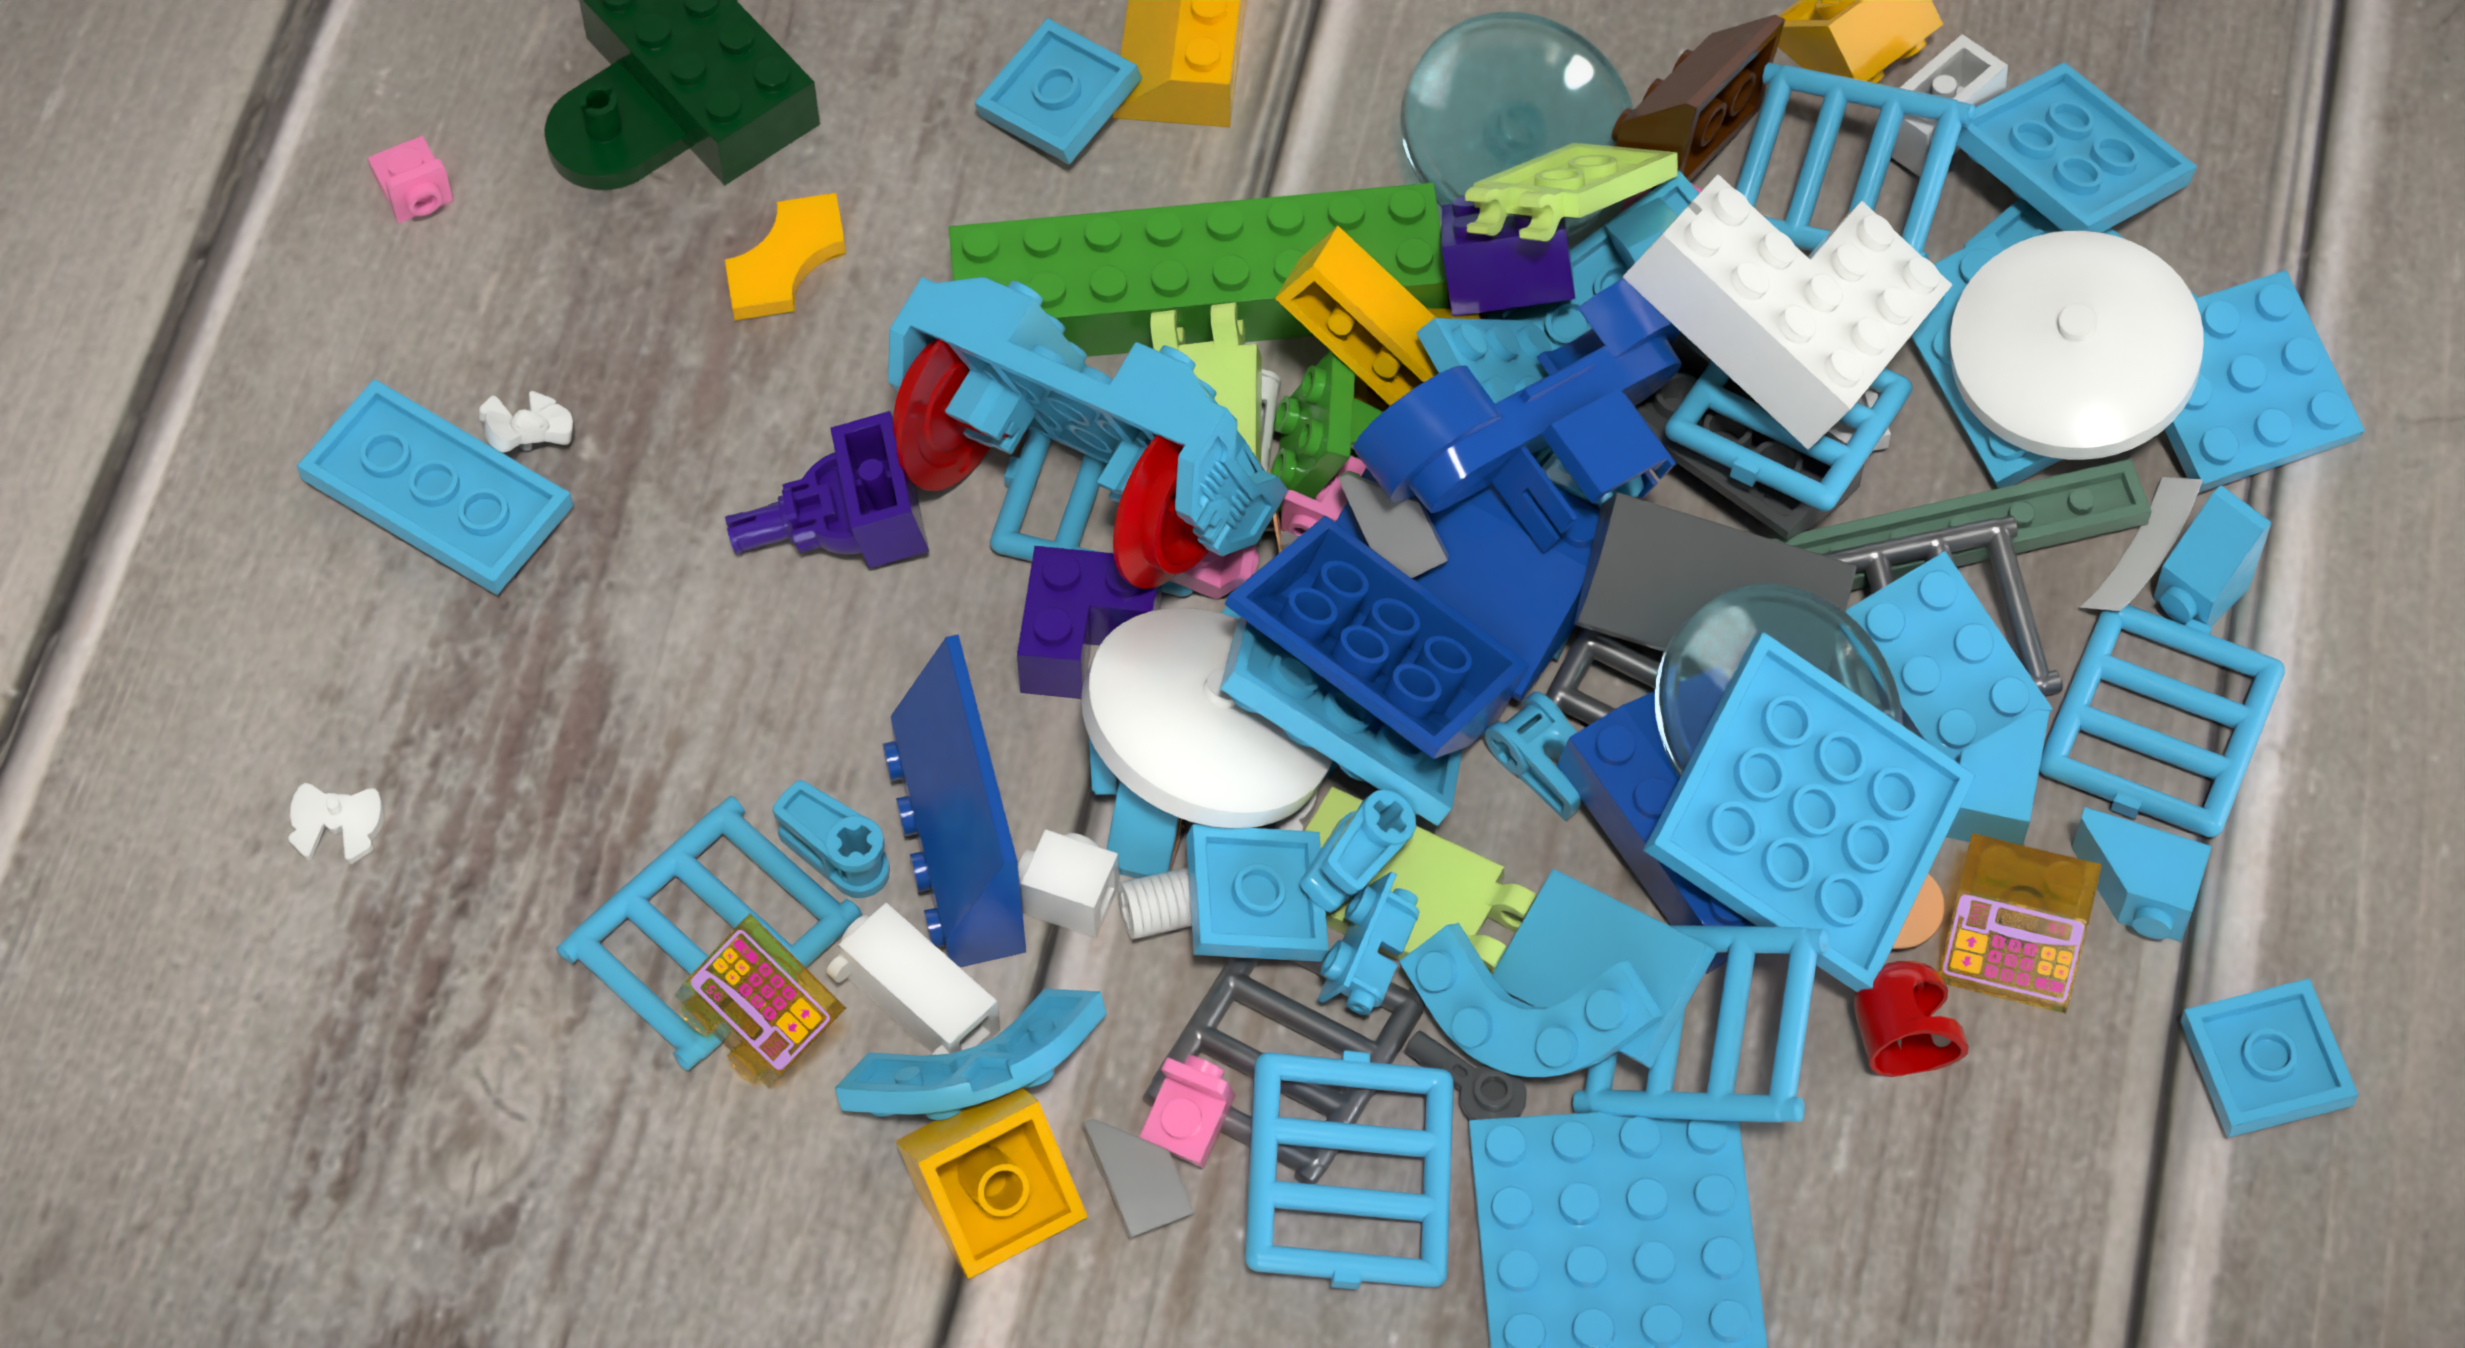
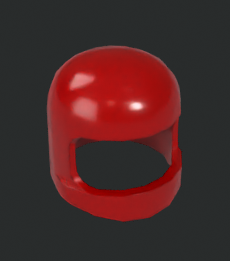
(1902, 1008)

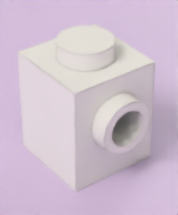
(1069, 882)

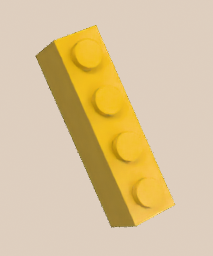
(1360, 315)

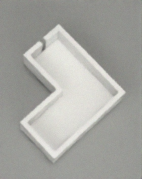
(1784, 324)

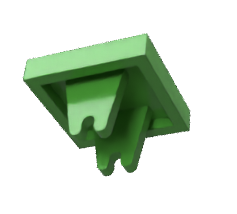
(1319, 427)

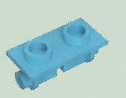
(1353, 964)

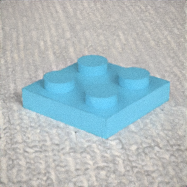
(1058, 90)
(1251, 896)
(2268, 1058)

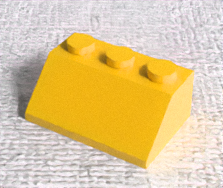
(1185, 60)

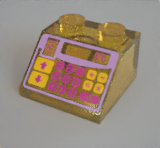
(2019, 923)
(758, 1003)

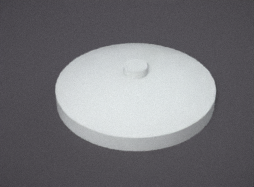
(2076, 345)
(1181, 739)

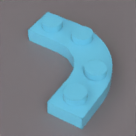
(1523, 1037)
(949, 1082)

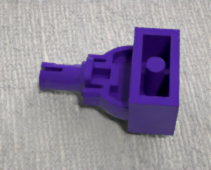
(844, 501)

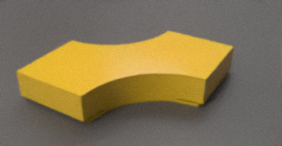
(801, 239)

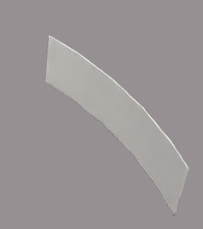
(2150, 546)

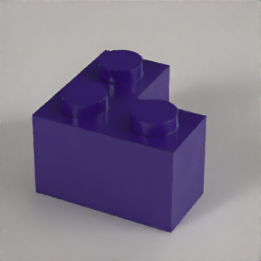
(1502, 268)
(1069, 607)

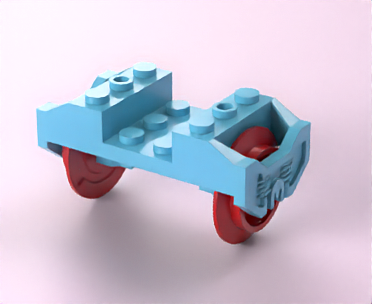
(989, 362)

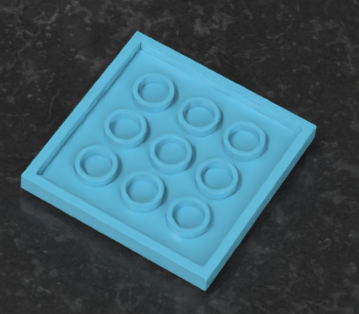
(1810, 810)
(1615, 1233)

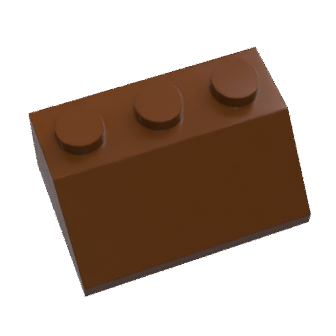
(1704, 96)

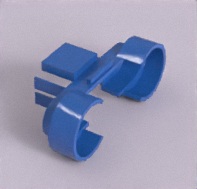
(1455, 440)

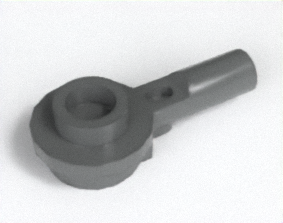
(1483, 1090)

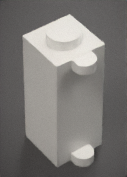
(915, 983)

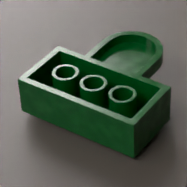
(675, 83)

